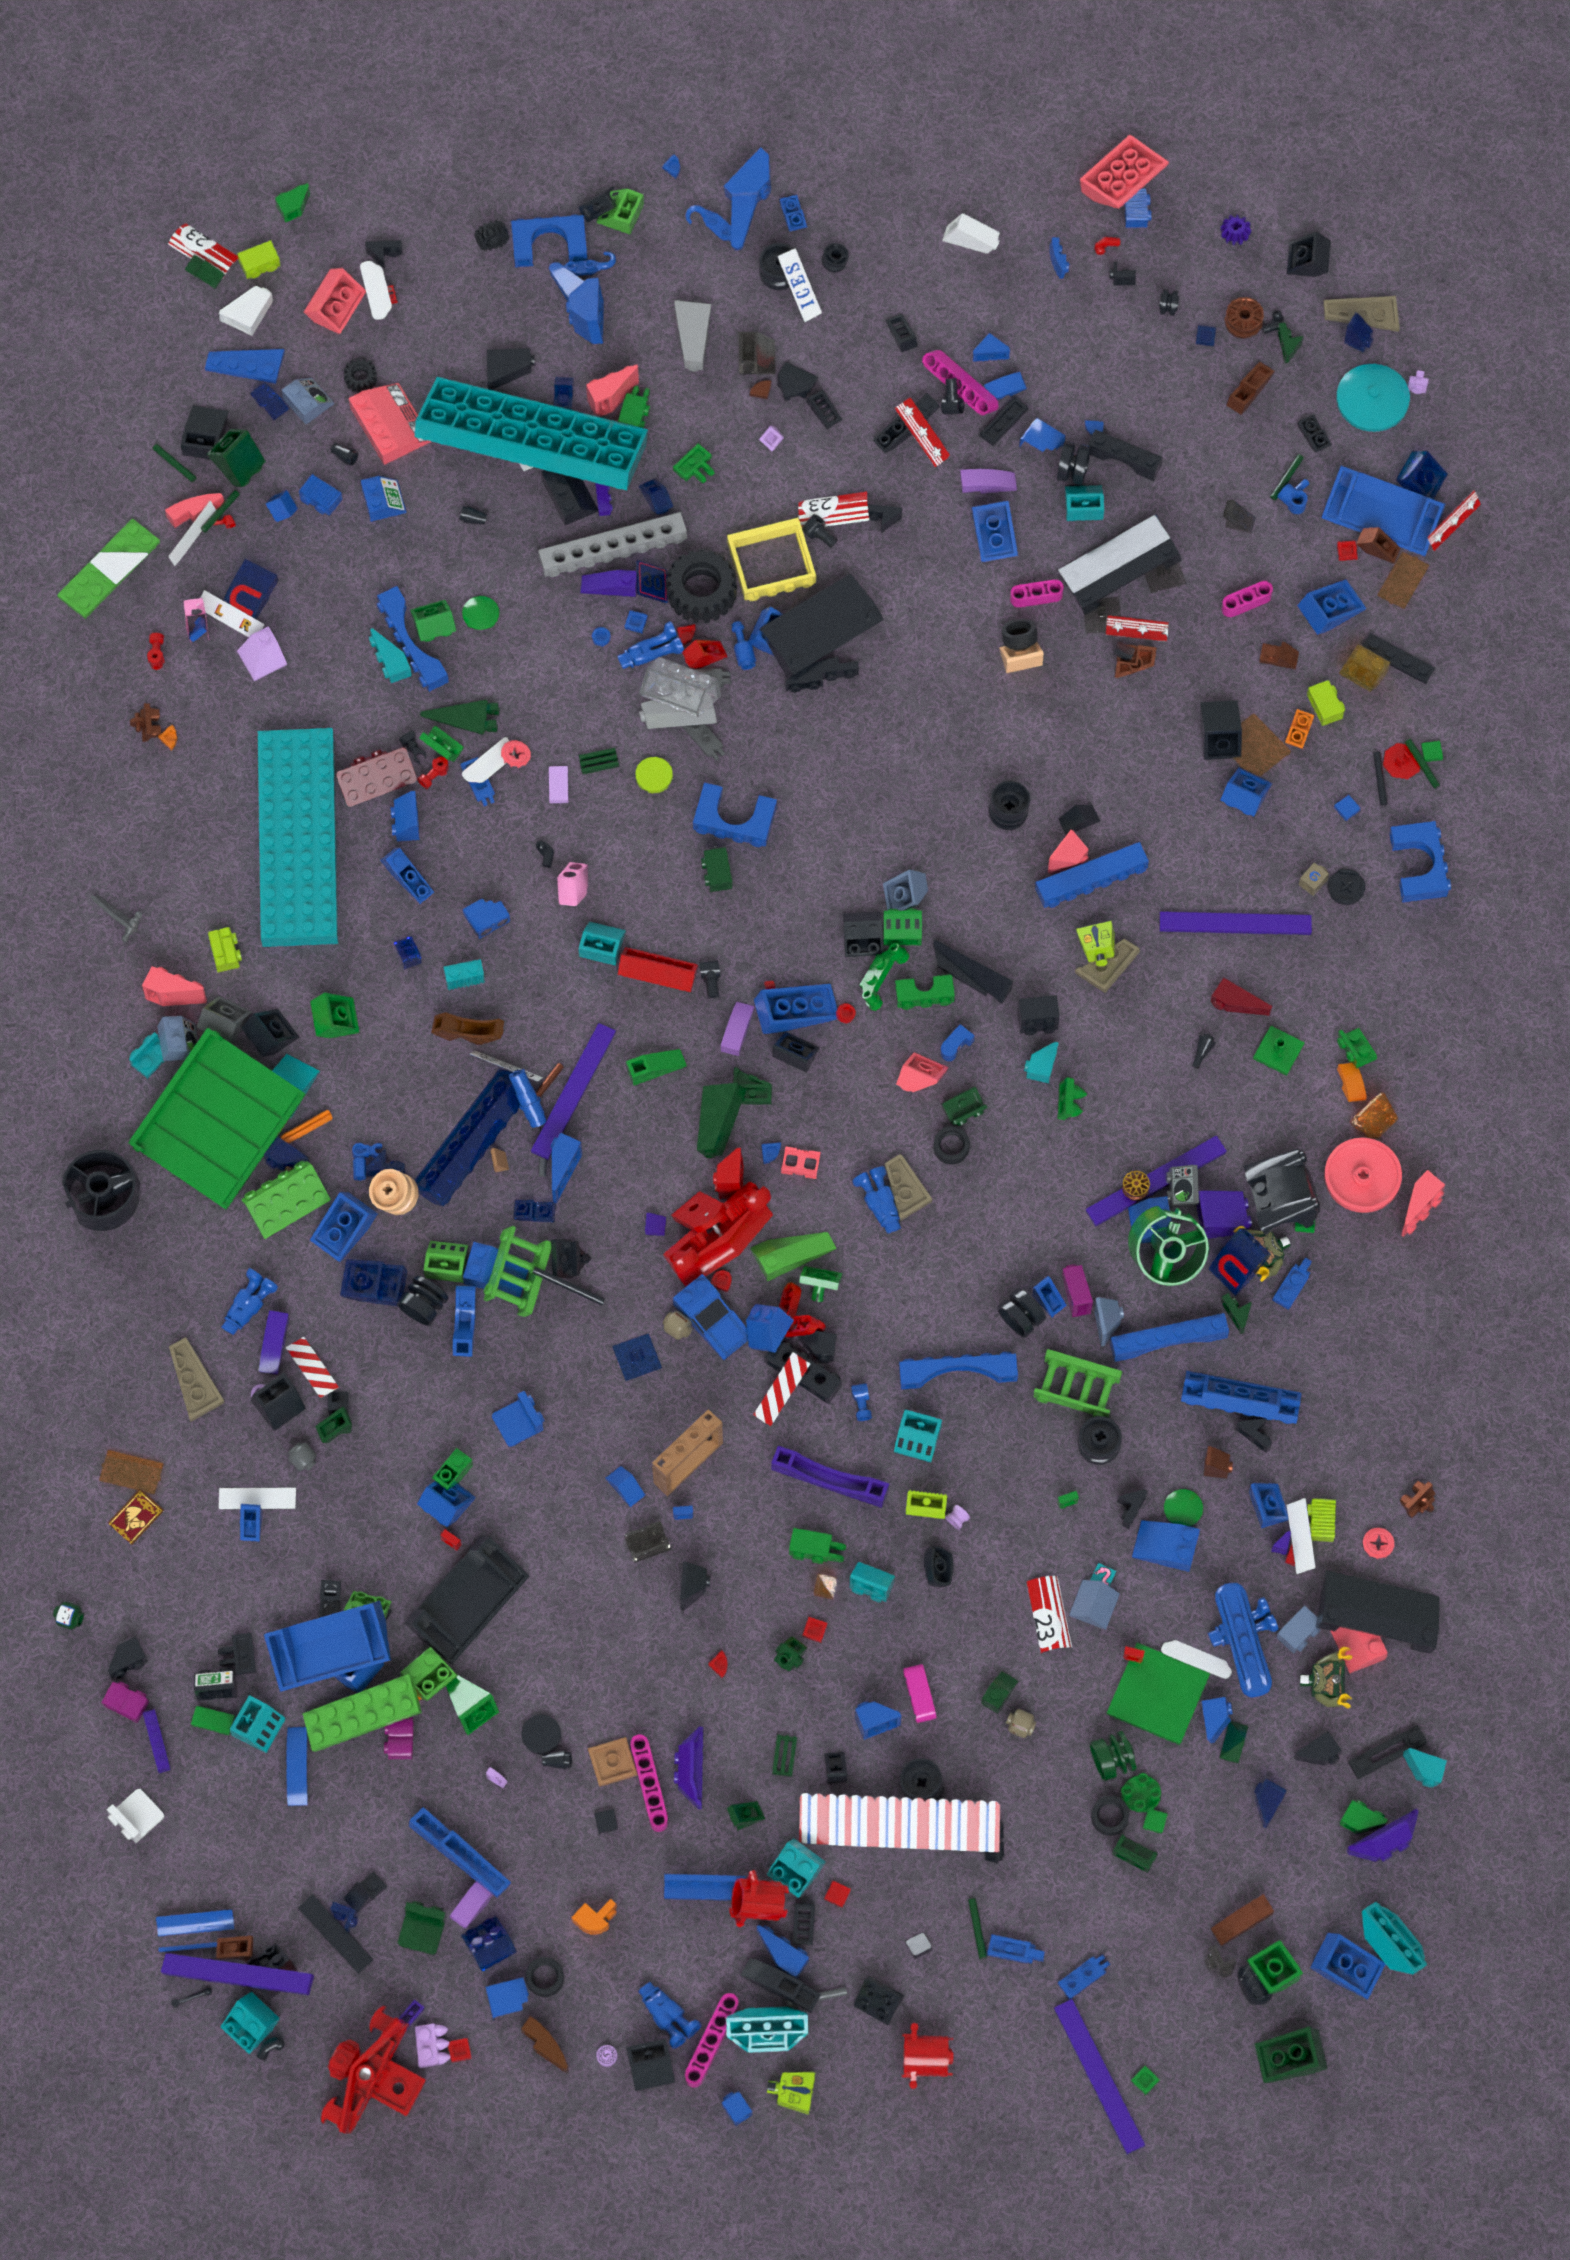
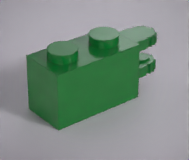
(635, 408)
(814, 1546)

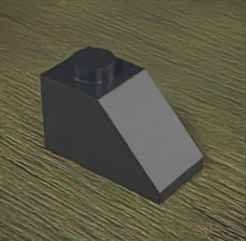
(820, 1345)
(1320, 1751)

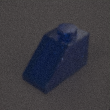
(1359, 333)
(656, 496)
(283, 1155)
(1268, 1800)

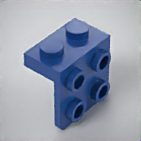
(518, 1420)

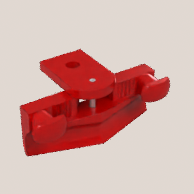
(739, 1221)

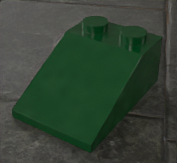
(1291, 2055)

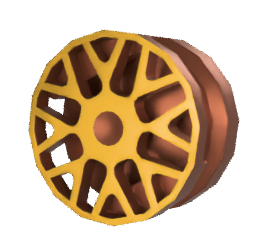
(1136, 1186)

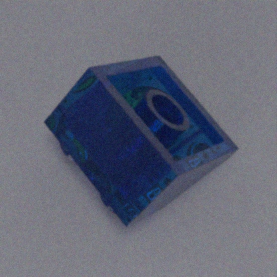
(1422, 474)

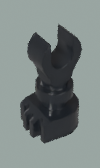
(407, 740)

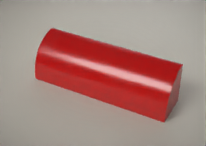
(657, 969)

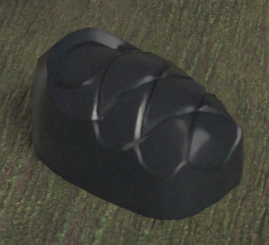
(938, 1566)
(1252, 1987)

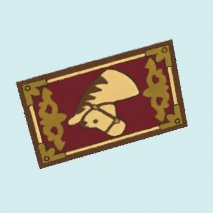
(135, 1516)

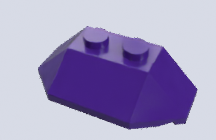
(690, 1767)
(1386, 1840)

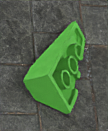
(785, 1254)

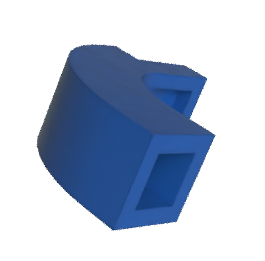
(464, 1321)

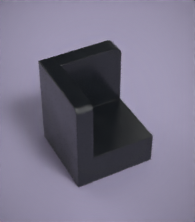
(337, 1400)

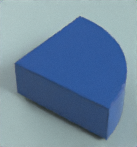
(672, 166)
(1092, 425)
(199, 629)
(770, 1151)

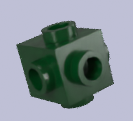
(790, 1654)

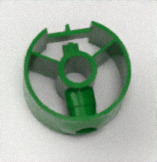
(1165, 1259)

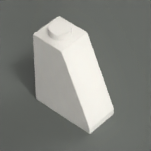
(971, 234)
(247, 310)

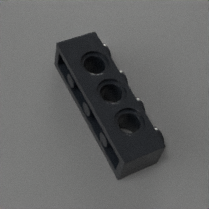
(824, 1391)

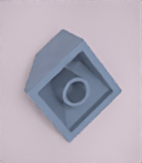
(905, 890)
(1107, 1317)

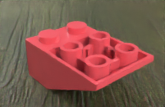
(608, 392)
(172, 989)
(1425, 1195)

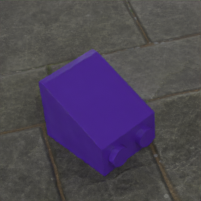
(1222, 1212)

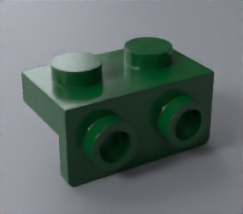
(963, 1106)

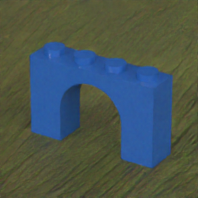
(569, 227)
(753, 831)
(1423, 837)

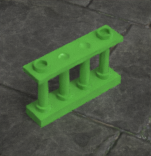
(531, 1285)
(1073, 1366)

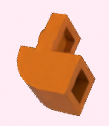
(593, 1922)

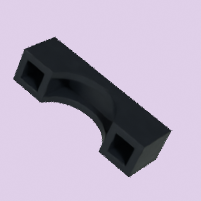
(1140, 460)

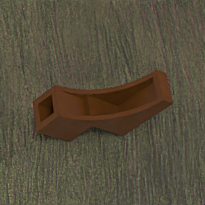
(475, 1031)

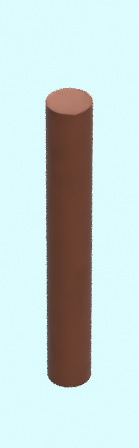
(549, 1079)

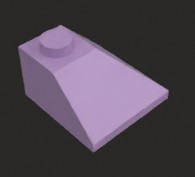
(261, 654)

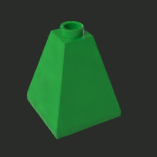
(471, 1703)

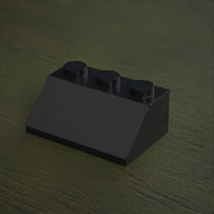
(569, 496)

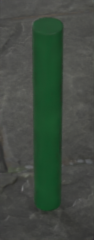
(172, 461)
(1287, 476)
(218, 513)
(1421, 762)
(977, 1928)

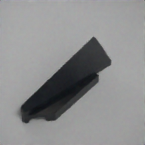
(972, 973)

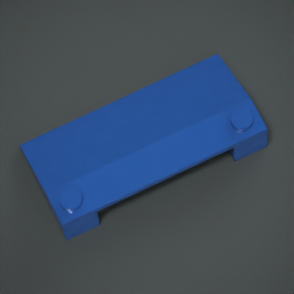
(1368, 502)
(329, 1646)

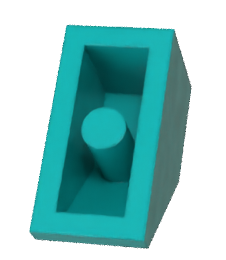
(1041, 1063)
(1425, 1767)

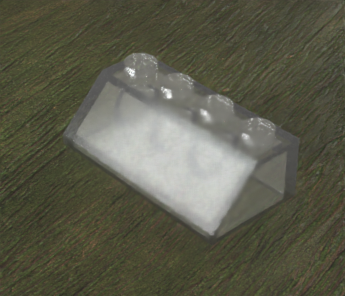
(679, 687)

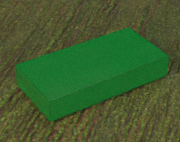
(212, 1720)

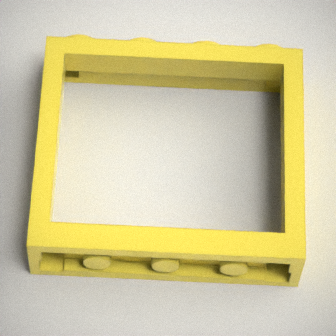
(765, 533)

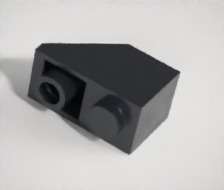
(127, 1657)

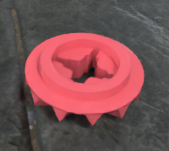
(520, 748)
(1385, 1537)

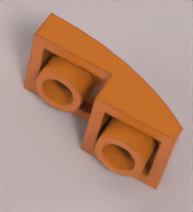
(1299, 729)
(1352, 1082)

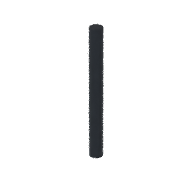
(567, 1285)

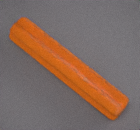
(307, 1126)

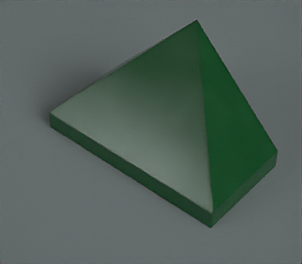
(1233, 1742)

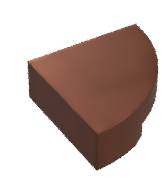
(761, 389)

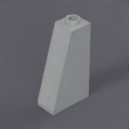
(693, 329)
(661, 716)

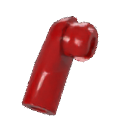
(1104, 243)

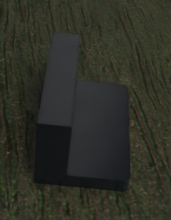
(597, 205)

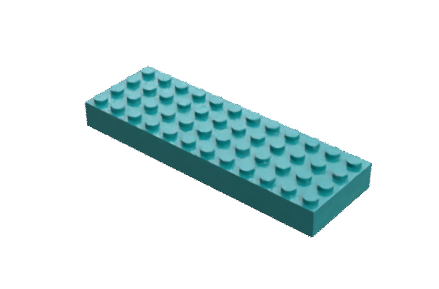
(531, 433)
(297, 837)

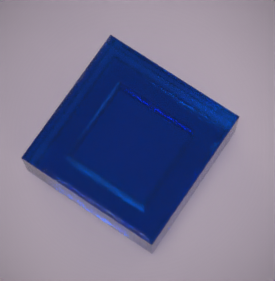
(1205, 335)

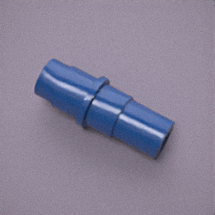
(527, 1098)

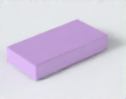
(558, 784)

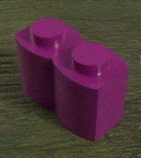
(125, 1701)
(400, 1739)

